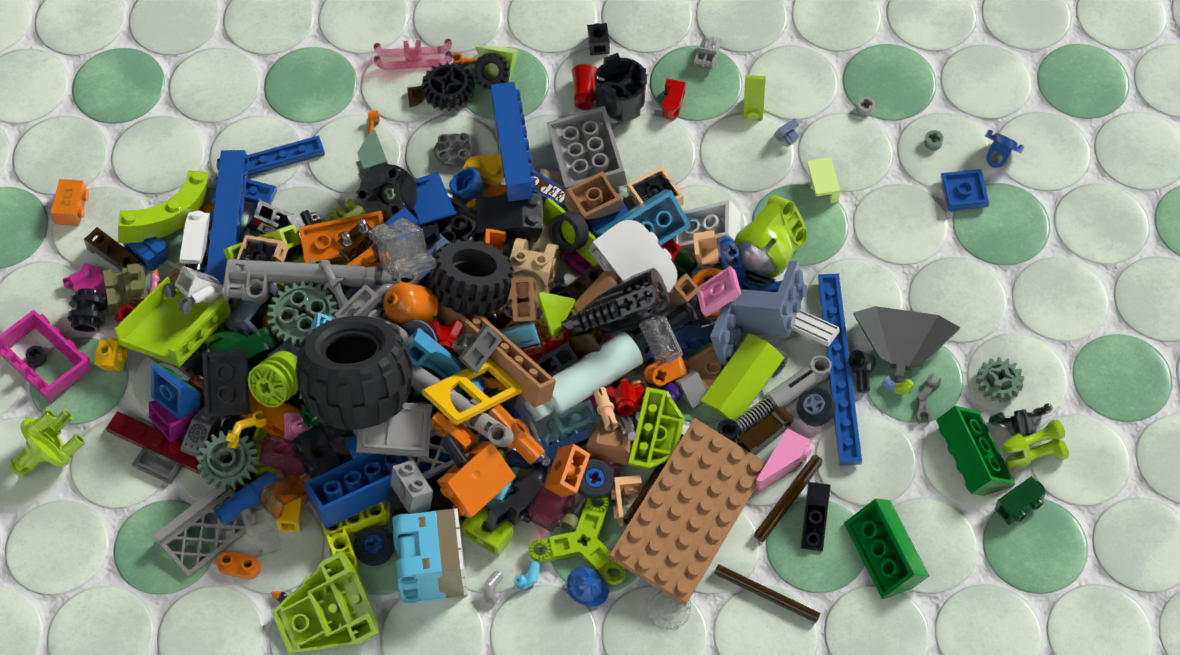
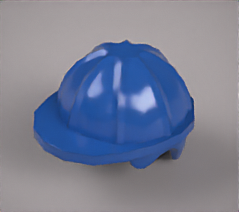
(587, 586)

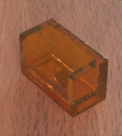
(281, 493)

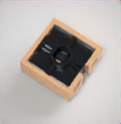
(650, 185)
(262, 249)

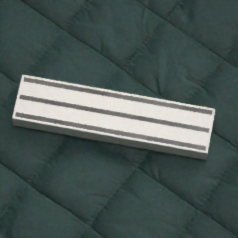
(815, 328)

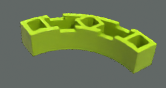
(166, 217)

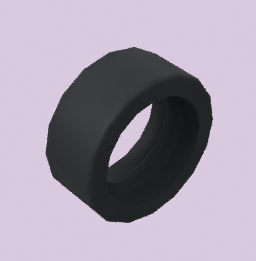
(580, 228)

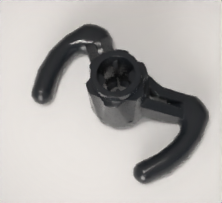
(1021, 421)

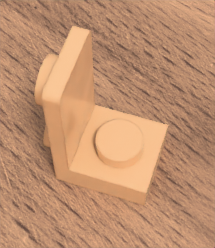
(624, 485)

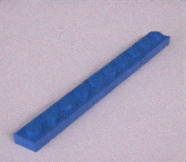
(840, 375)

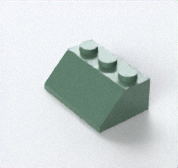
(370, 156)

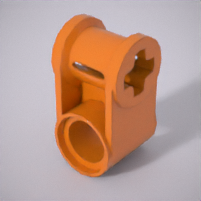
(666, 371)

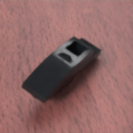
(517, 504)

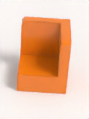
(495, 238)

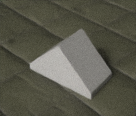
(692, 388)

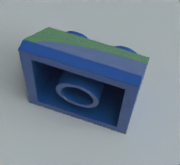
(173, 391)

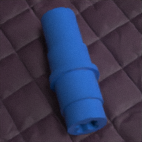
(243, 499)

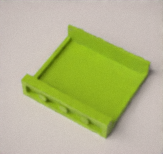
(164, 331)

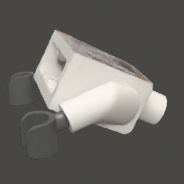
(195, 286)

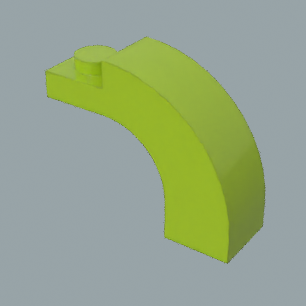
(288, 235)

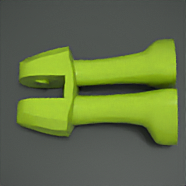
(1055, 447)

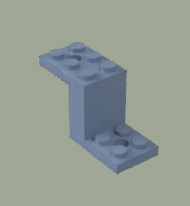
(759, 313)

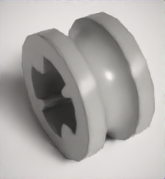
(863, 111)

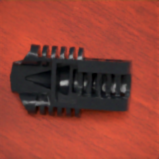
(621, 304)

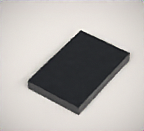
(226, 383)

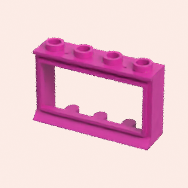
(55, 337)

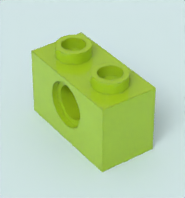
(493, 541)

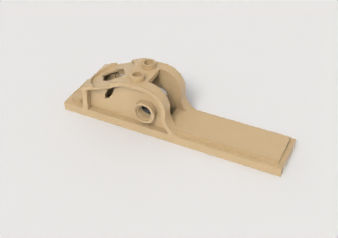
(537, 258)

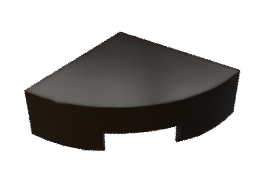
(415, 96)

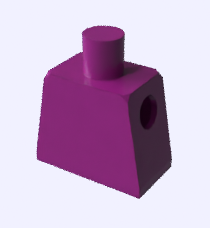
(168, 423)

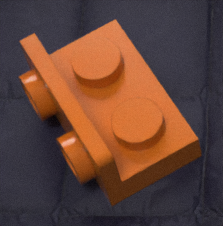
(463, 436)

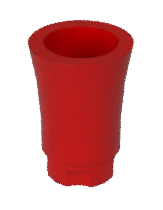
(584, 86)

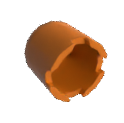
(410, 302)

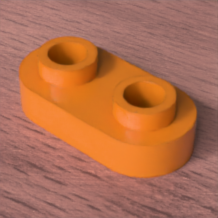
(236, 566)

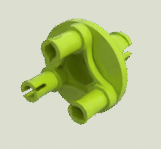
(44, 442)

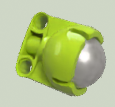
(771, 238)

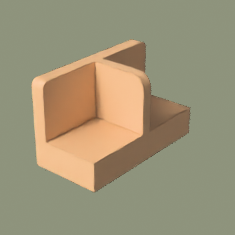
(706, 248)

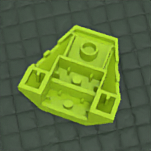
(327, 609)

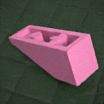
(785, 458)

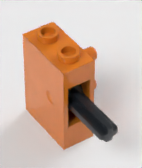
(474, 476)

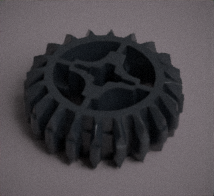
(452, 86)

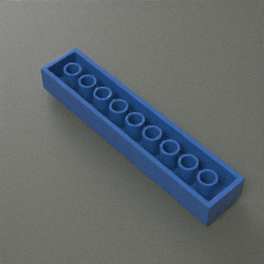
(366, 480)

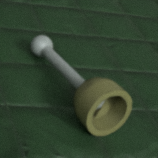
(570, 521)

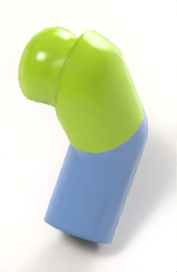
(898, 388)

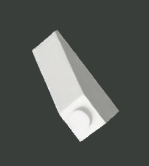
(195, 237)

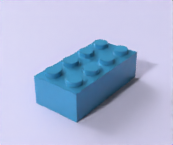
(658, 215)

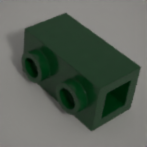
(1021, 500)

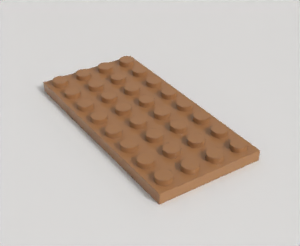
(688, 512)

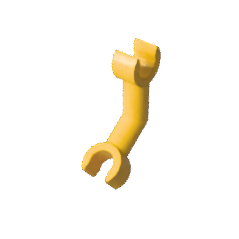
(233, 437)

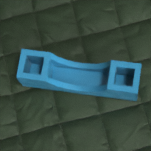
(428, 353)

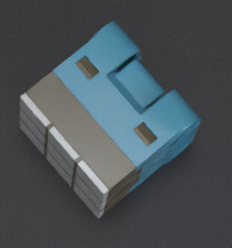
(429, 555)

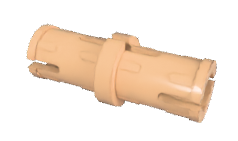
(605, 409)

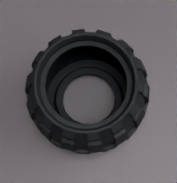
(354, 372)

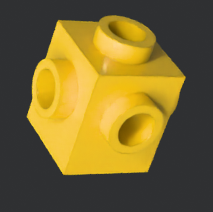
(110, 355)

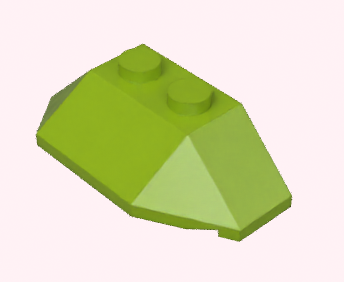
(657, 430)

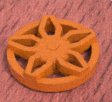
(493, 383)

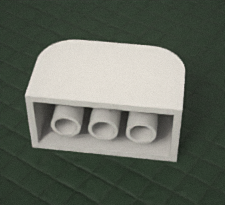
(631, 250)

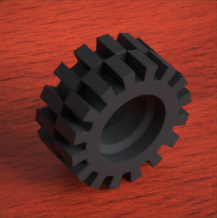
(480, 65)

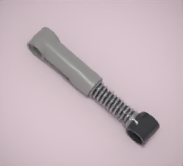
(779, 396)

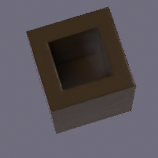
(587, 341)

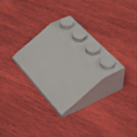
(586, 147)

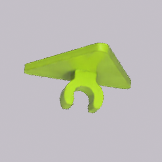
(555, 310)

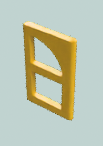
(440, 392)

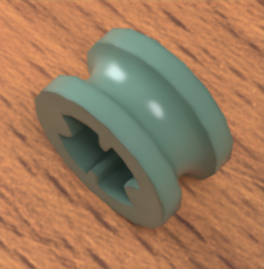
(933, 145)

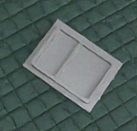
(401, 435)

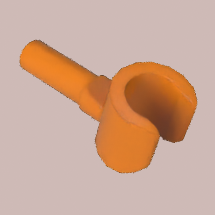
(457, 57)
(373, 116)

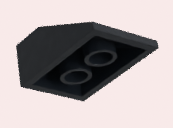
(517, 218)

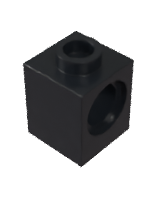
(598, 39)

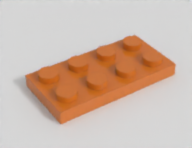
(320, 239)

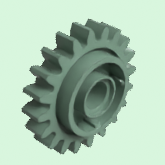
(227, 473)

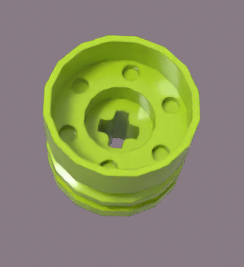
(274, 379)

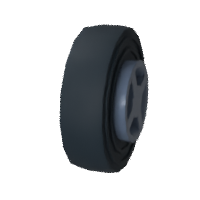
(808, 405)

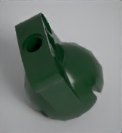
(257, 345)

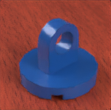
(1002, 145)

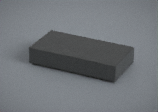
(157, 465)

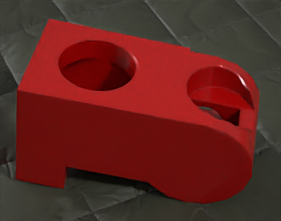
(675, 93)

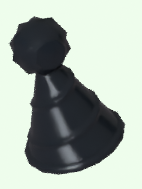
(559, 285)

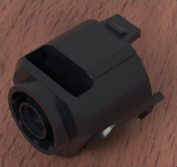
(620, 87)

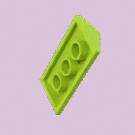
(743, 377)

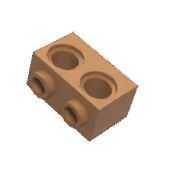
(524, 300)

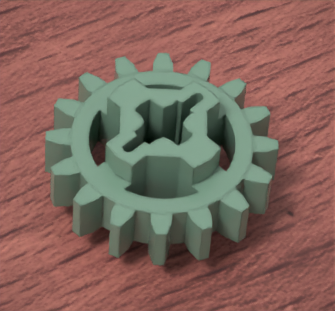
(1000, 379)

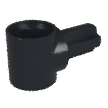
(862, 370)

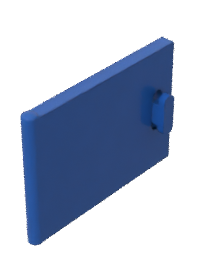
(432, 200)

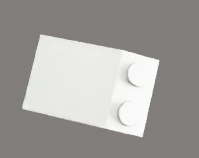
(720, 217)

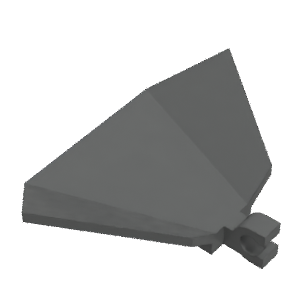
(903, 336)

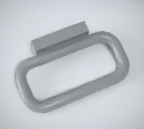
(363, 302)

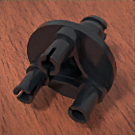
(376, 185)

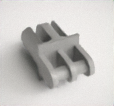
(706, 55)

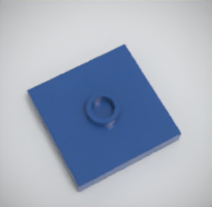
(964, 190)

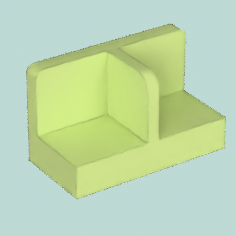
(824, 178)

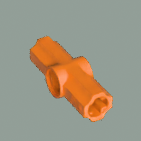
(522, 441)

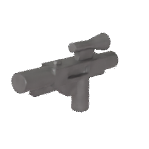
(626, 424)

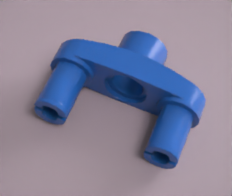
(727, 250)

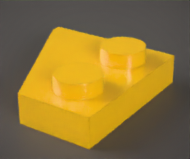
(489, 166)

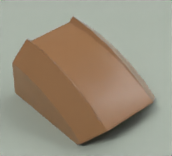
(593, 198)
(609, 445)

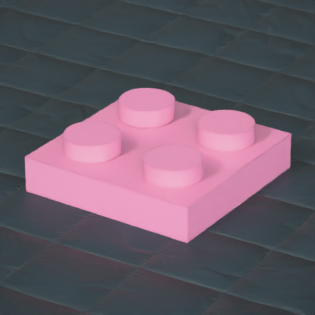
(718, 291)

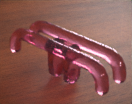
(413, 56)

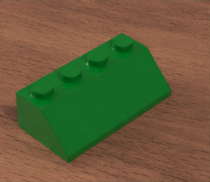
(974, 451)
(886, 548)

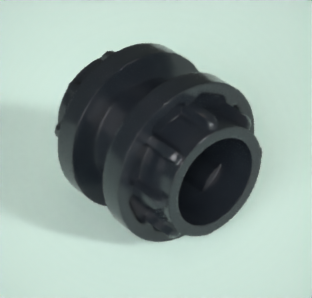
(87, 308)

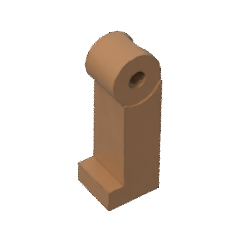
(682, 291)

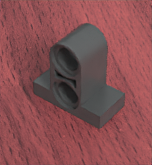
(476, 348)

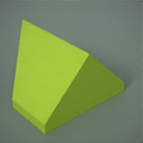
(509, 54)

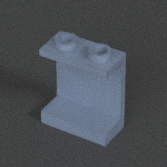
(240, 317)

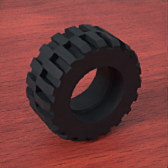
(471, 277)

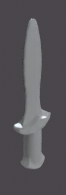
(333, 282)

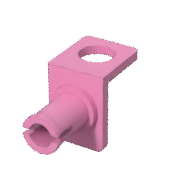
(294, 425)

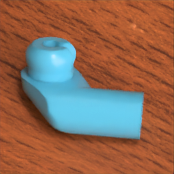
(529, 579)

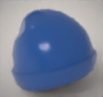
(467, 184)

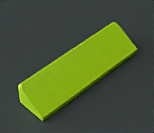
(550, 210)

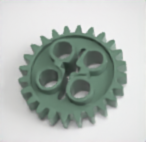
(313, 299)

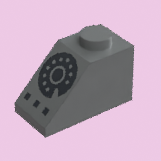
(199, 431)

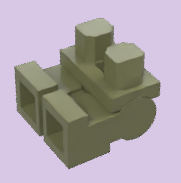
(124, 288)

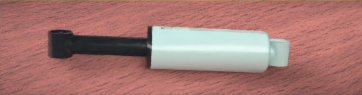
(608, 365)

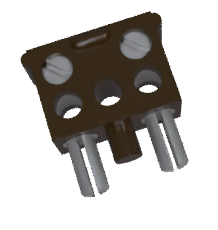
(355, 241)

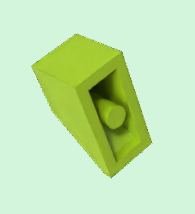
(754, 97)

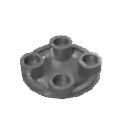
(453, 149)

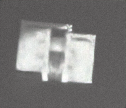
(402, 248)

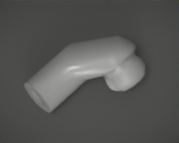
(489, 587)

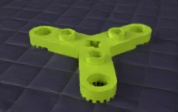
(569, 544)

